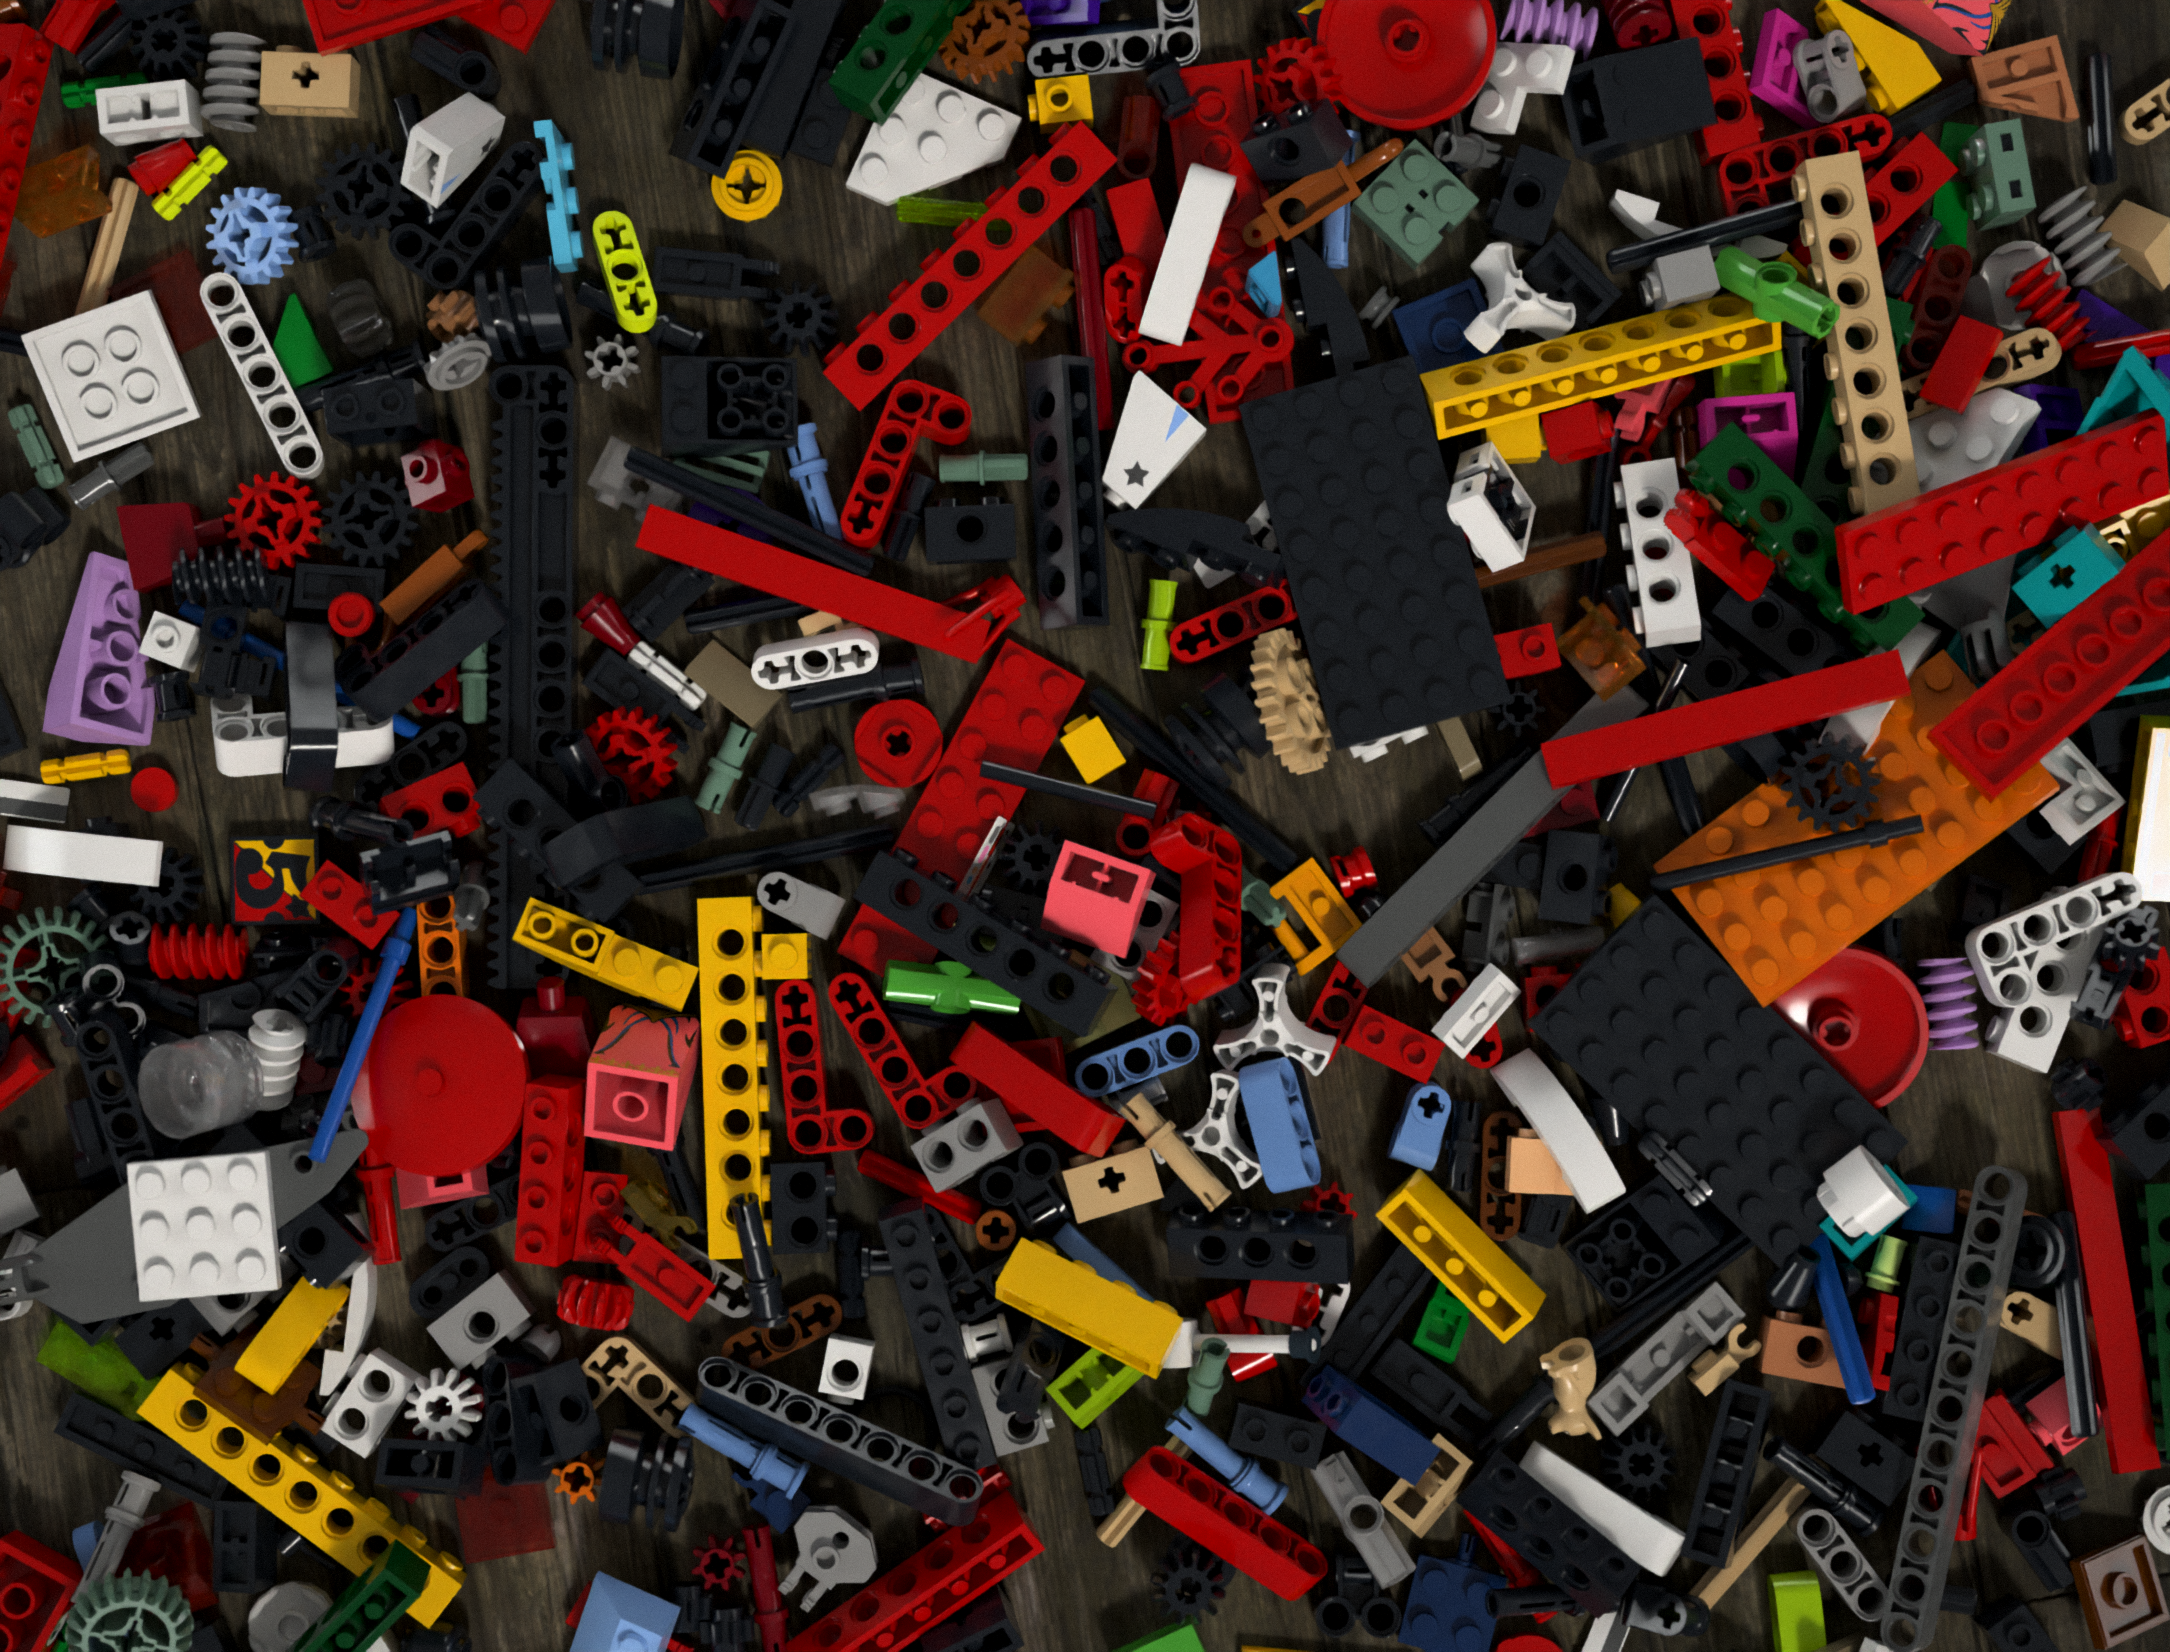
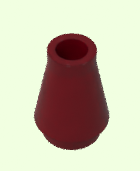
(608, 623)

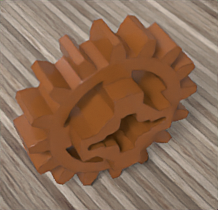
(986, 39)

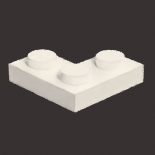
(1515, 72)
(2084, 795)

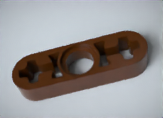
(1485, 1207)
(777, 1351)

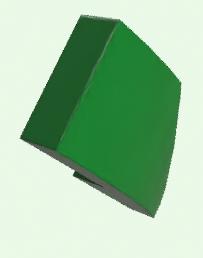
(299, 347)
(1441, 1325)

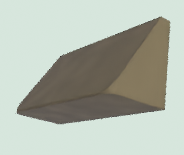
(731, 684)

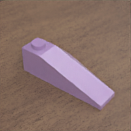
(100, 676)

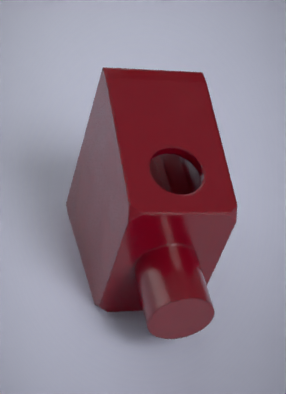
(154, 537)
(556, 1030)

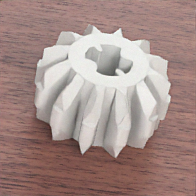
(458, 1397)

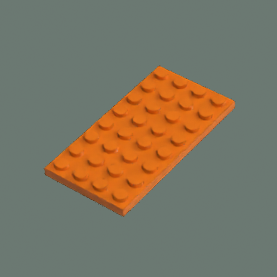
(1800, 914)

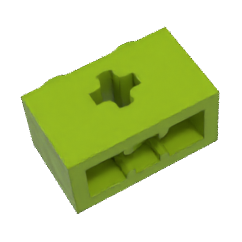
(1092, 1386)

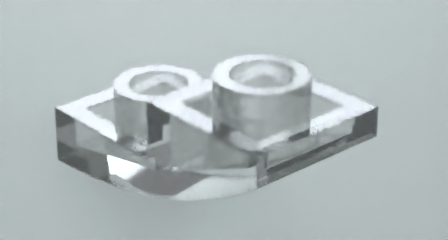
(872, 798)

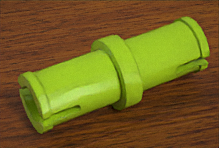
(1158, 624)

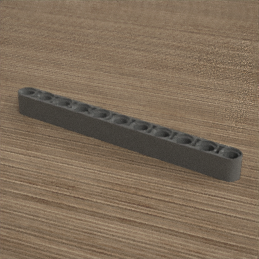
(1938, 1425)

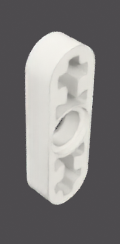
(826, 643)

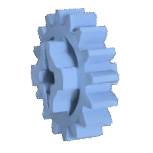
(252, 235)

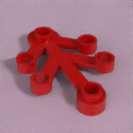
(1217, 349)

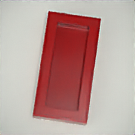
(1961, 364)

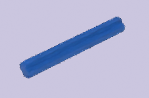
(1841, 1325)

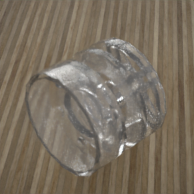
(200, 1084)

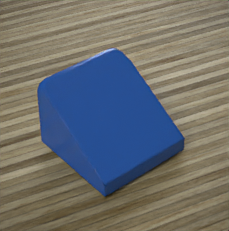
(1932, 1211)

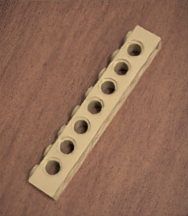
(1843, 179)

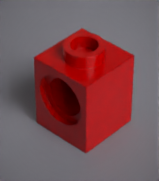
(1578, 432)
(1283, 1301)

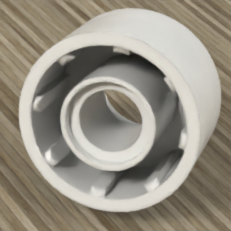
(1861, 1194)

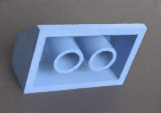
(623, 1619)

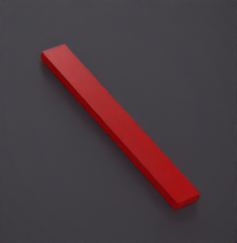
(809, 583)
(1725, 719)
(2106, 1293)

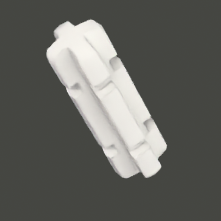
(667, 675)

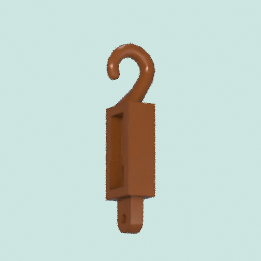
(1320, 194)
(427, 586)

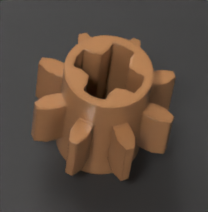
(452, 315)

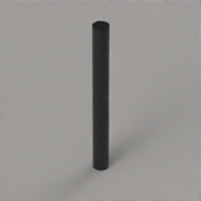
(1662, 702)
(1068, 789)

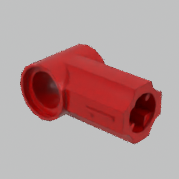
(72, 20)
(1151, 787)
(1228, 1317)

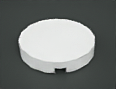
(2006, 264)
(285, 1615)

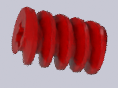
(2048, 305)
(197, 953)

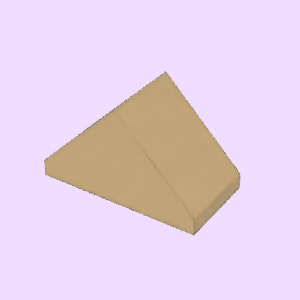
(2142, 240)

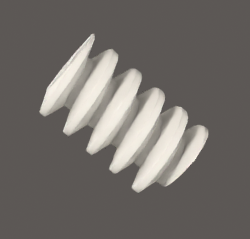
(279, 1044)

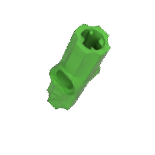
(1776, 292)
(945, 987)

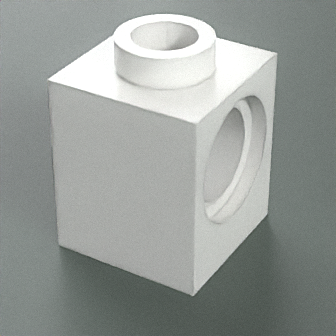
(172, 642)
(850, 1348)

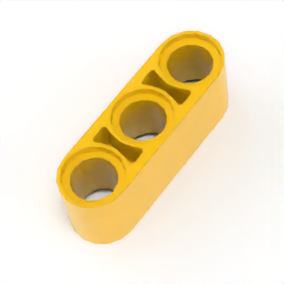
(290, 1334)

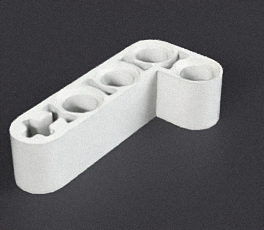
(1186, 253)
(256, 742)
(2054, 928)
(1629, 1527)

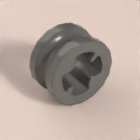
(1379, 307)

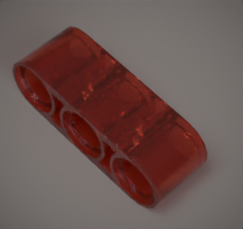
(1949, 296)

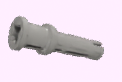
(123, 1519)

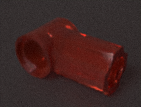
(1138, 137)

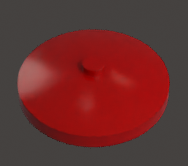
(1408, 59)
(1862, 1021)
(441, 1086)

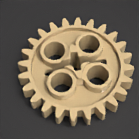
(1290, 701)

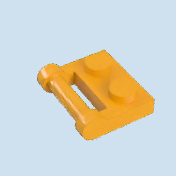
(1320, 909)

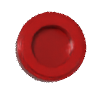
(352, 614)
(154, 789)

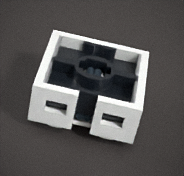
(1491, 507)

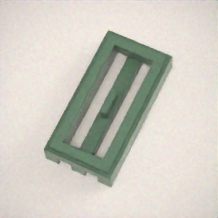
(758, 471)

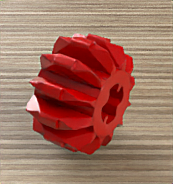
(363, 984)
(595, 1302)

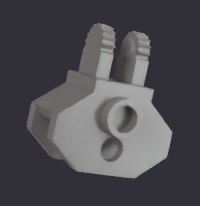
(827, 1555)

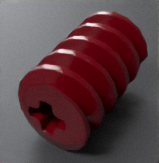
(1638, 22)

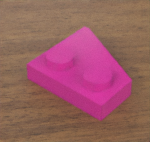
(1774, 72)

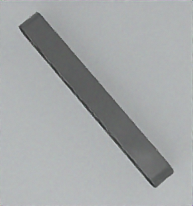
(1472, 850)

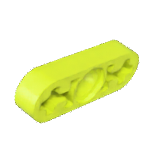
(627, 254)

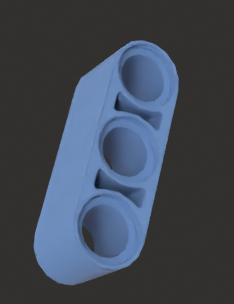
(1120, 1076)
(1279, 1125)

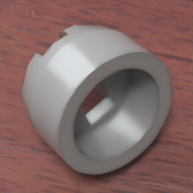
(542, 1343)

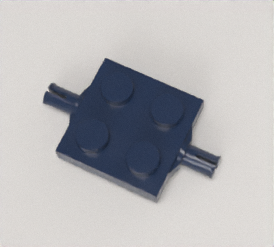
(1448, 1602)

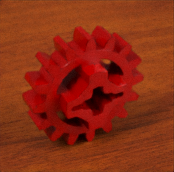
(1290, 83)
(293, 515)
(636, 738)
(1159, 987)

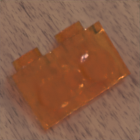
(61, 193)
(1026, 297)
(1600, 652)

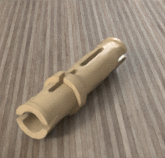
(1175, 1151)

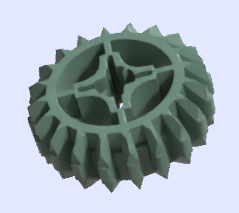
(30, 969)
(111, 1607)

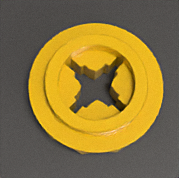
(762, 201)

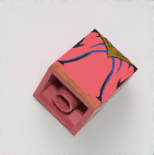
(1953, 25)
(641, 1075)

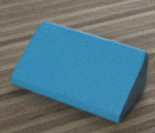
(1264, 285)

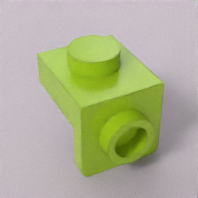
(1751, 376)

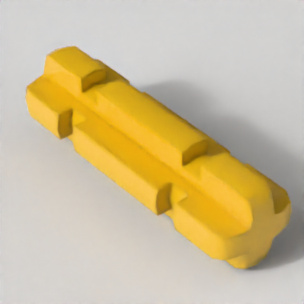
(85, 766)

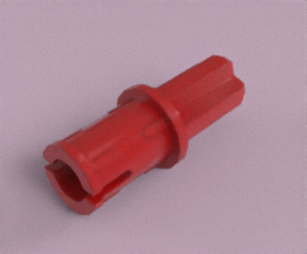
(2099, 847)

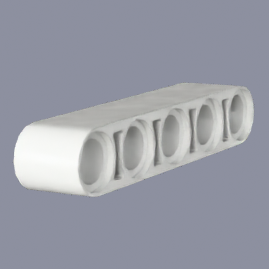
(258, 355)

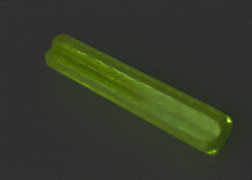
(944, 212)

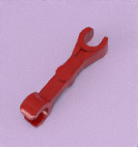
(1678, 391)

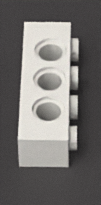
(1661, 622)
(2069, 964)

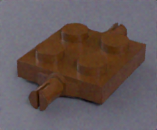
(248, 1403)

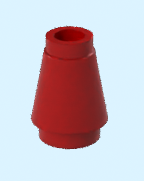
(160, 166)

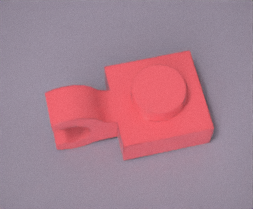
(1636, 404)

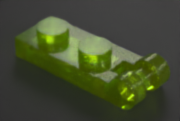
(96, 1370)

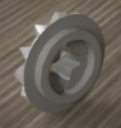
(469, 360)

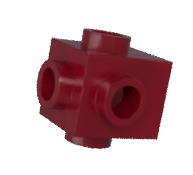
(437, 476)

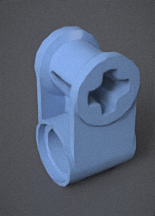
(1420, 1134)

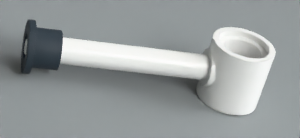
(1298, 1344)

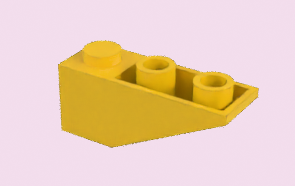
(1888, 61)

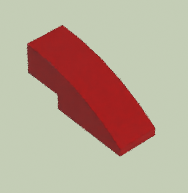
(1137, 223)

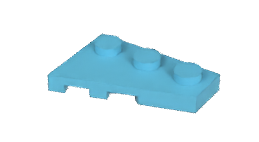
(565, 242)

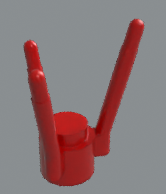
(1001, 598)
(1967, 1520)

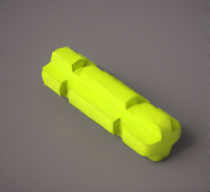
(189, 182)

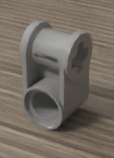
(1833, 79)
(807, 905)

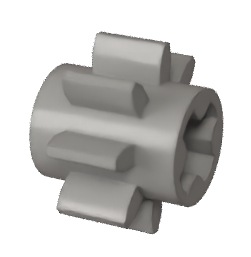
(608, 350)

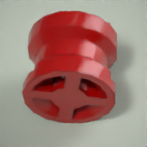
(1357, 870)

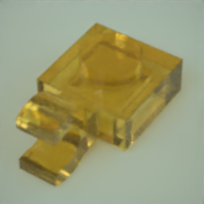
(652, 1206)

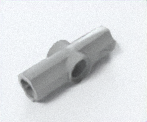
(1376, 1544)

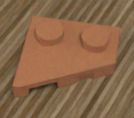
(2026, 80)

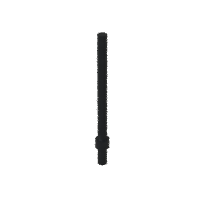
(1875, 833)

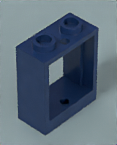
(1370, 1425)

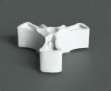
(1513, 302)
(1274, 1028)
(1218, 1131)

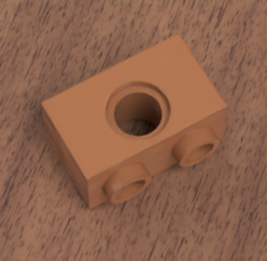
(1779, 1354)

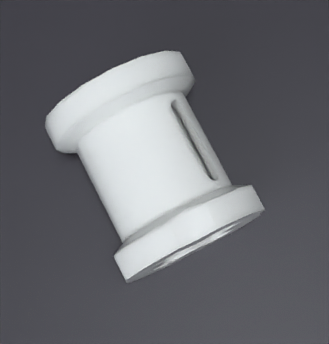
(977, 1348)

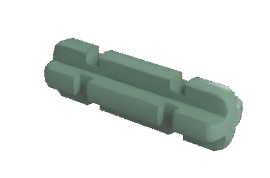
(36, 446)

